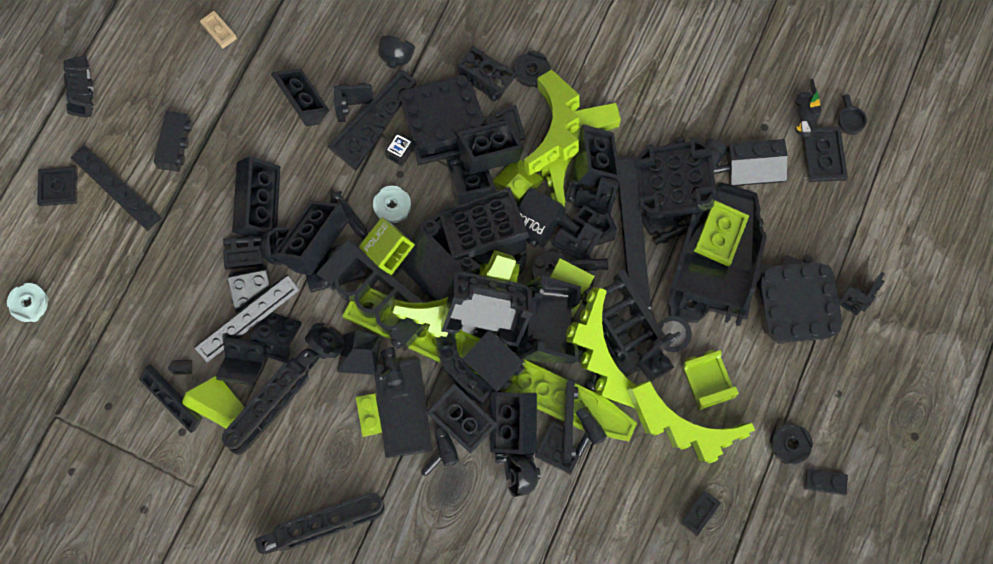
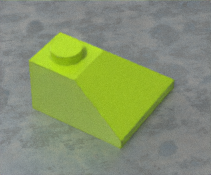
(518, 180)

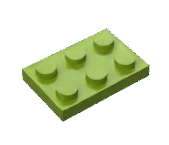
(721, 233)

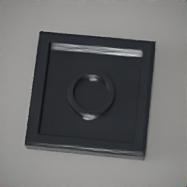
(57, 186)

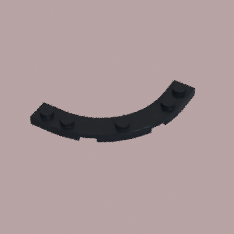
(459, 371)

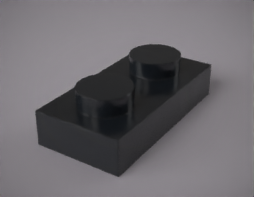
(826, 482)
(700, 513)

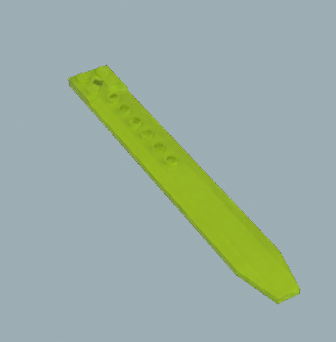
(534, 379)

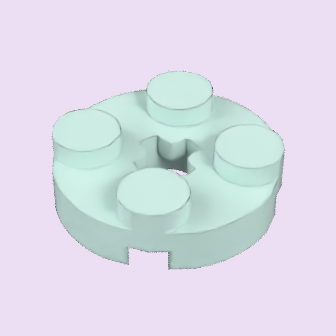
(395, 194)
(32, 312)

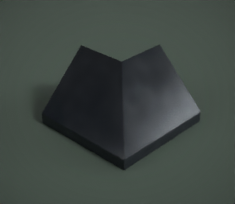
(359, 353)

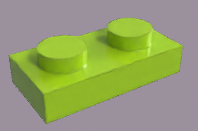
(368, 415)

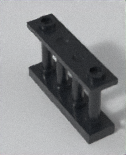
(641, 315)

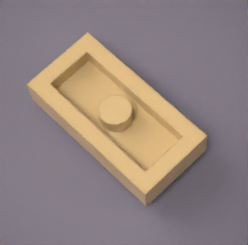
(218, 29)

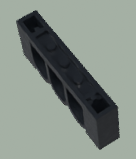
(342, 263)

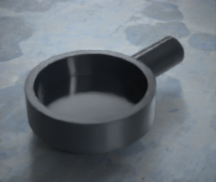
(851, 119)

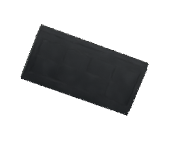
(404, 412)

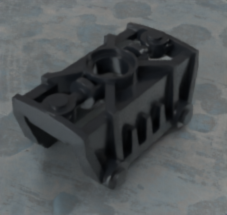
(482, 80)
(79, 87)

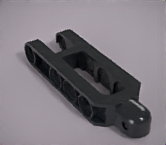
(250, 422)
(350, 513)

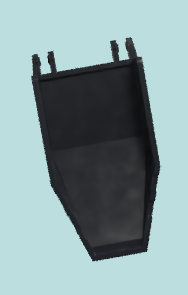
(711, 281)

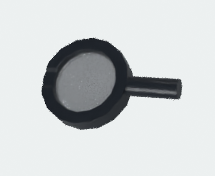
(674, 324)

